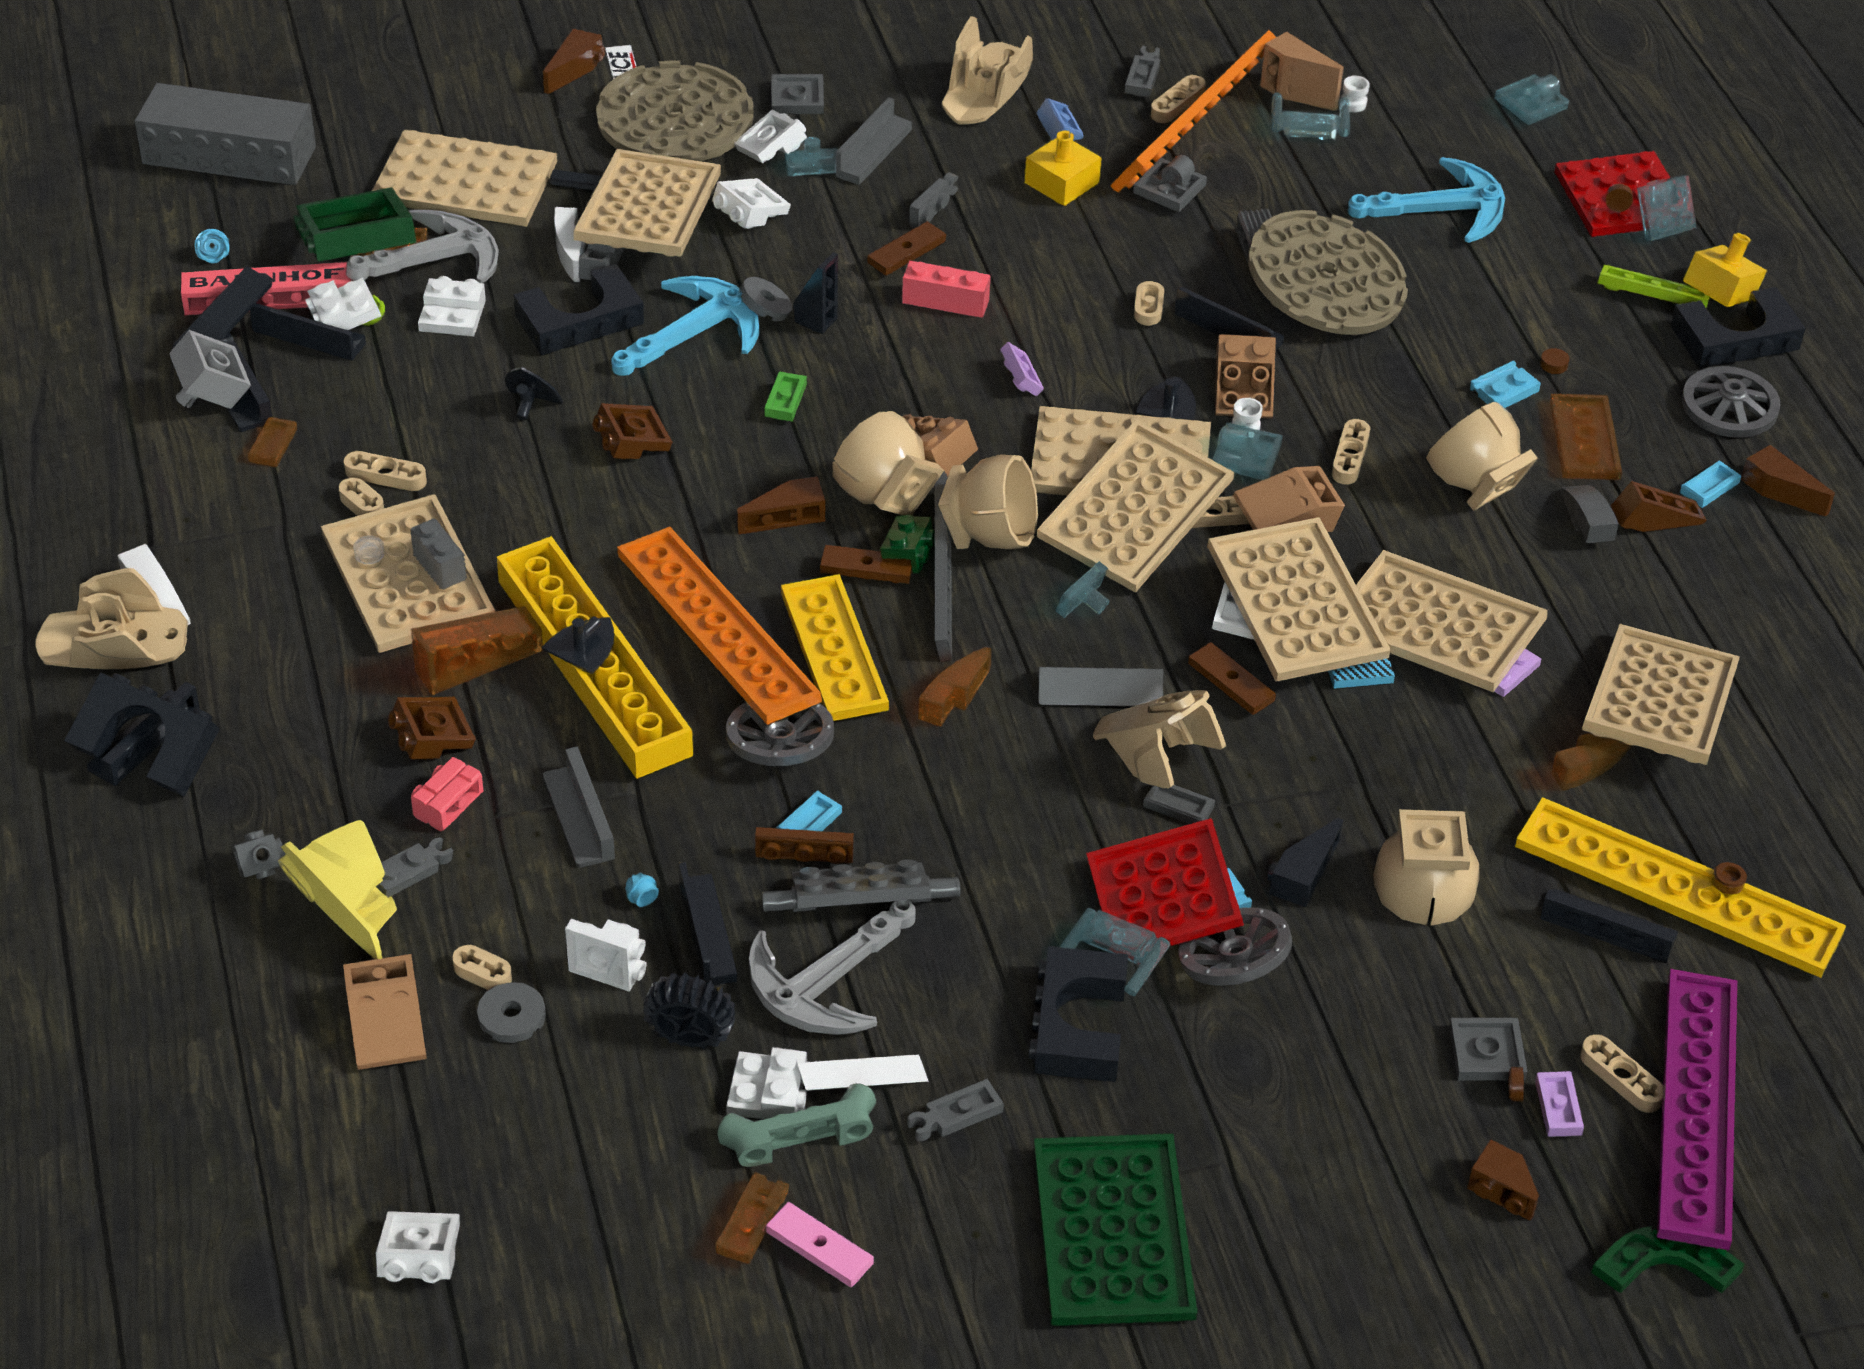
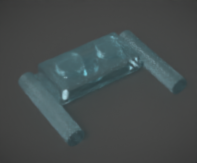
(1311, 124)
(1122, 938)

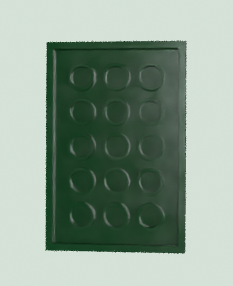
(1113, 1230)

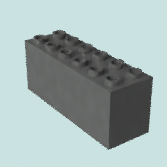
(225, 133)

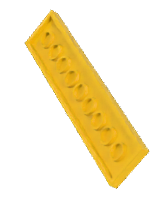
(1680, 887)

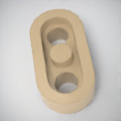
(1149, 303)

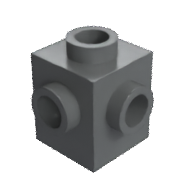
(246, 852)

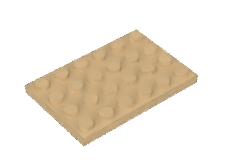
(467, 177)
(647, 203)
(1075, 440)
(1135, 504)
(397, 589)
(1298, 599)
(1448, 620)
(1661, 694)

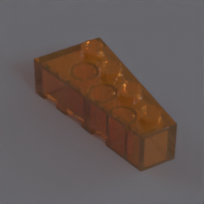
(473, 646)

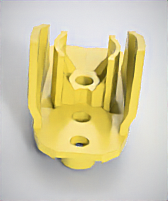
(342, 879)

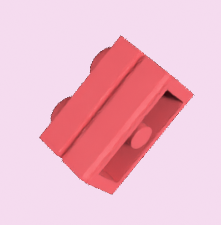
(446, 793)

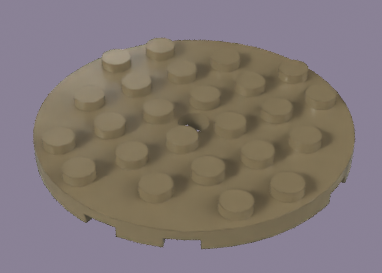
(704, 105)
(1360, 277)

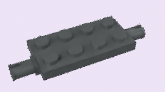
(859, 885)

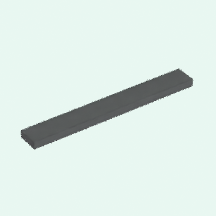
(943, 578)

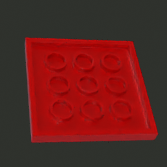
(1589, 180)
(1168, 883)

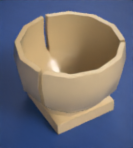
(1482, 455)
(885, 464)
(991, 503)
(1424, 862)

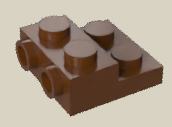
(630, 430)
(430, 726)

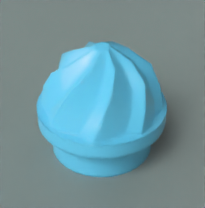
(641, 889)

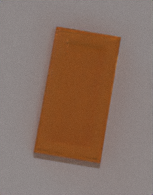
(272, 441)

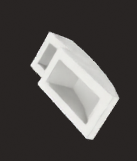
(568, 248)
(148, 567)

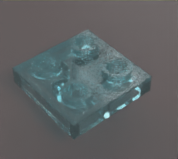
(1533, 98)
(1666, 207)
(1247, 450)

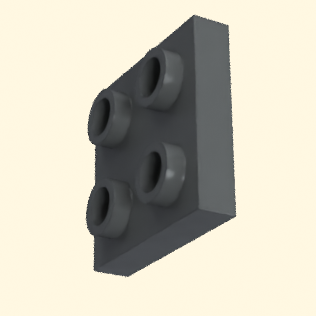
(1171, 183)

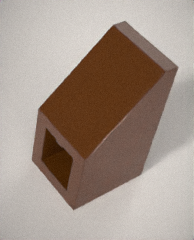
(1505, 1180)

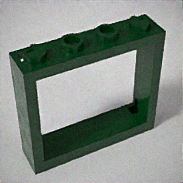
(356, 238)

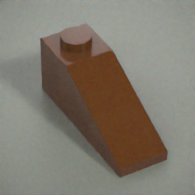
(573, 59)
(1784, 481)
(787, 505)
(1654, 509)

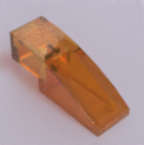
(954, 687)
(1587, 760)

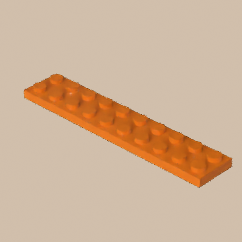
(1194, 112)
(719, 625)

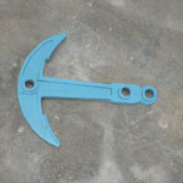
(1482, 194)
(722, 303)

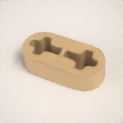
(366, 495)
(483, 965)

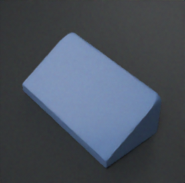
(1057, 118)

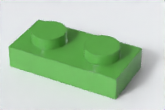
(785, 396)

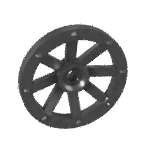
(1731, 395)
(780, 737)
(1238, 956)

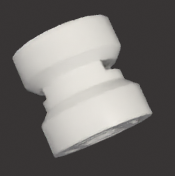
(1355, 90)
(1247, 413)

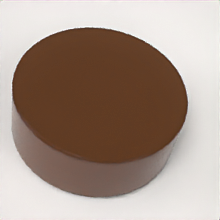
(1619, 197)
(1554, 361)
(1729, 878)
(1516, 1083)

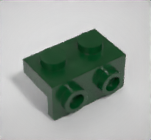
(909, 539)

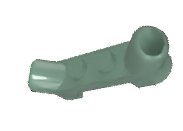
(757, 1139)

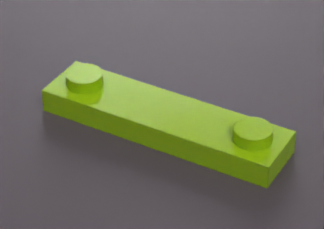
(1617, 278)

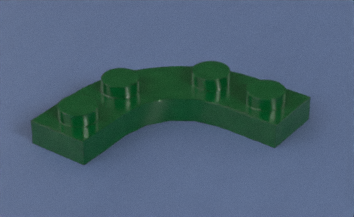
(1643, 1249)

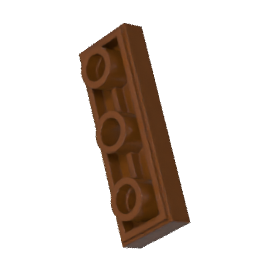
(906, 248)
(864, 564)
(1232, 678)
(804, 845)

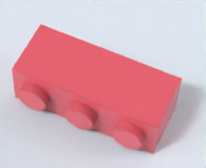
(946, 289)

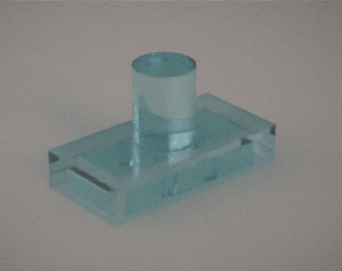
(811, 159)
(1085, 591)

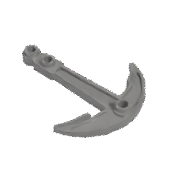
(464, 237)
(794, 998)

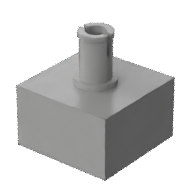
(208, 371)

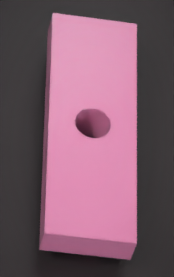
(819, 1244)

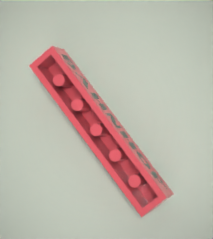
(287, 292)

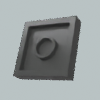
(797, 93)
(1486, 1047)

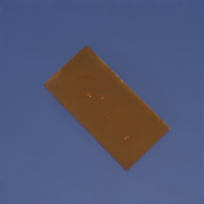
(1585, 436)

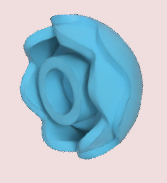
(220, 248)

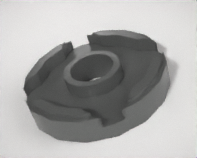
(765, 298)
(507, 997)

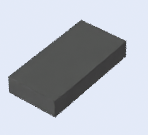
(1179, 803)

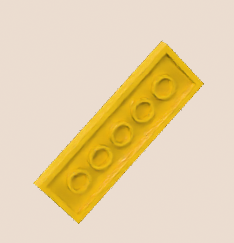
(834, 647)

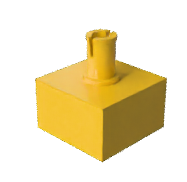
(1062, 169)
(1725, 273)

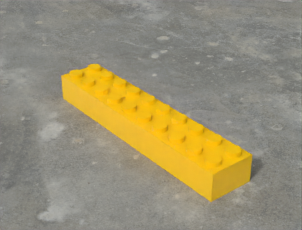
(622, 690)

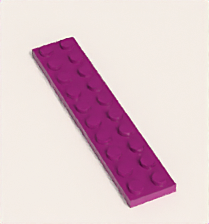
(1698, 1110)

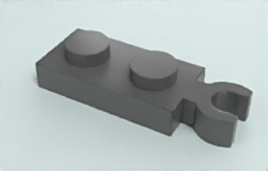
(1143, 73)
(932, 200)
(412, 866)
(957, 1110)

